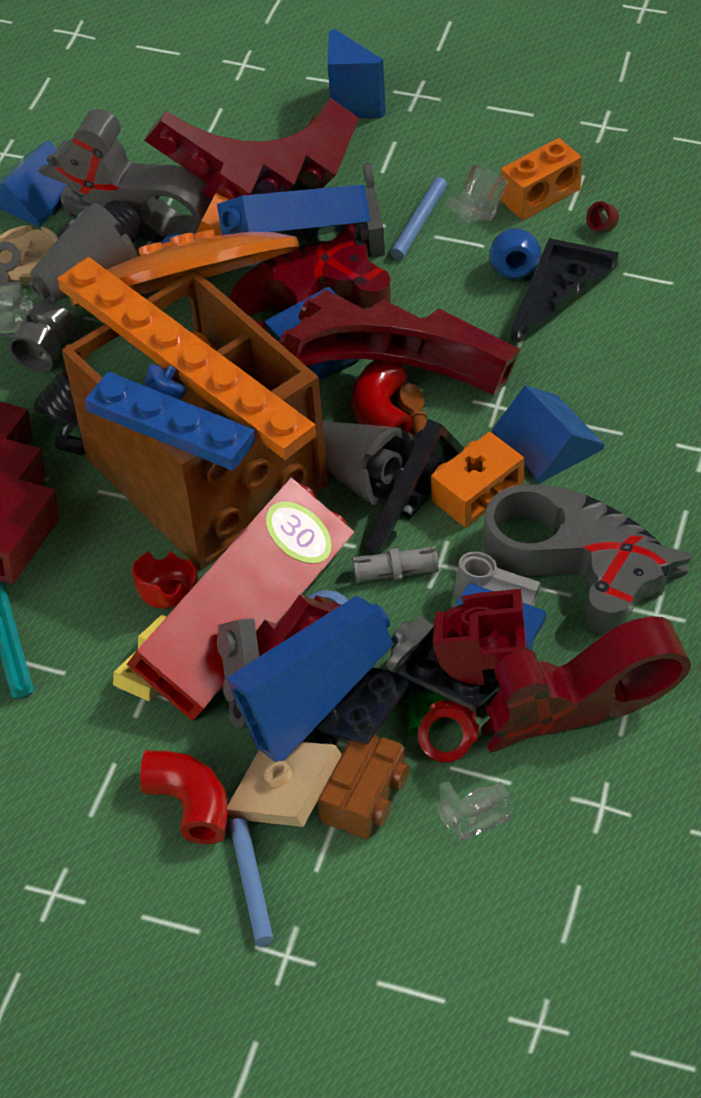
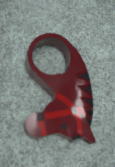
(297, 275)
(602, 683)

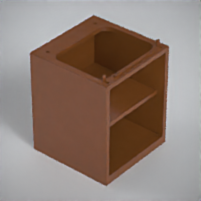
(183, 495)

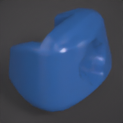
(164, 382)

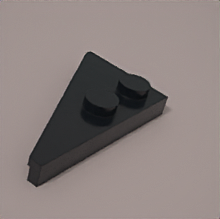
(559, 279)
(413, 481)

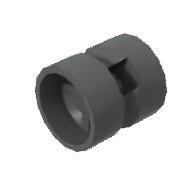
(42, 336)

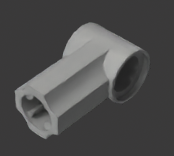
(482, 571)

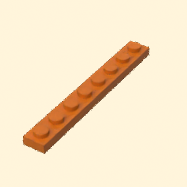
(195, 362)

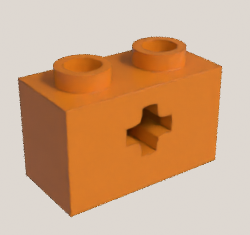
(474, 477)

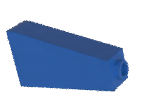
(296, 212)
(308, 675)

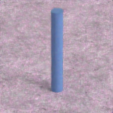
(418, 218)
(251, 882)

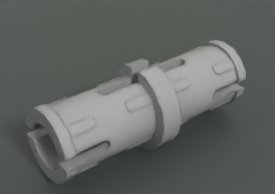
(395, 564)

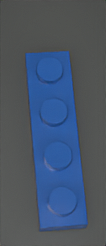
(170, 420)

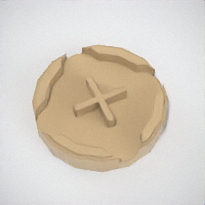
(32, 247)

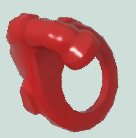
(463, 715)

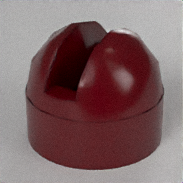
(597, 220)

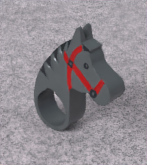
(100, 172)
(591, 540)

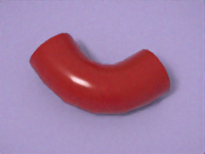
(373, 393)
(192, 784)

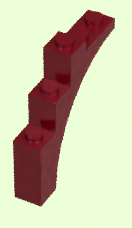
(270, 166)
(440, 343)
(26, 506)

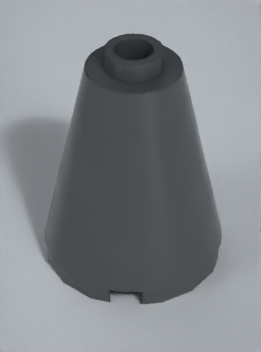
(88, 235)
(366, 457)

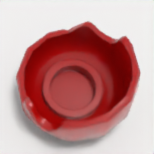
(163, 581)

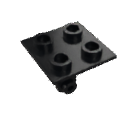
(427, 672)
(363, 708)

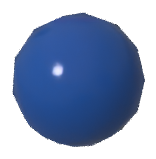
(513, 251)

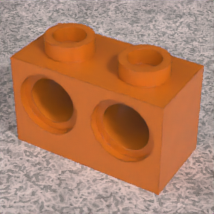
(541, 178)

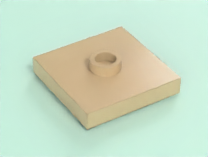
(284, 789)

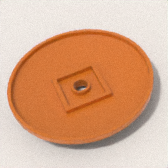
(208, 254)

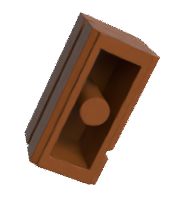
(361, 786)

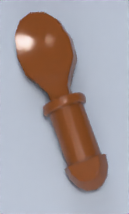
(413, 402)

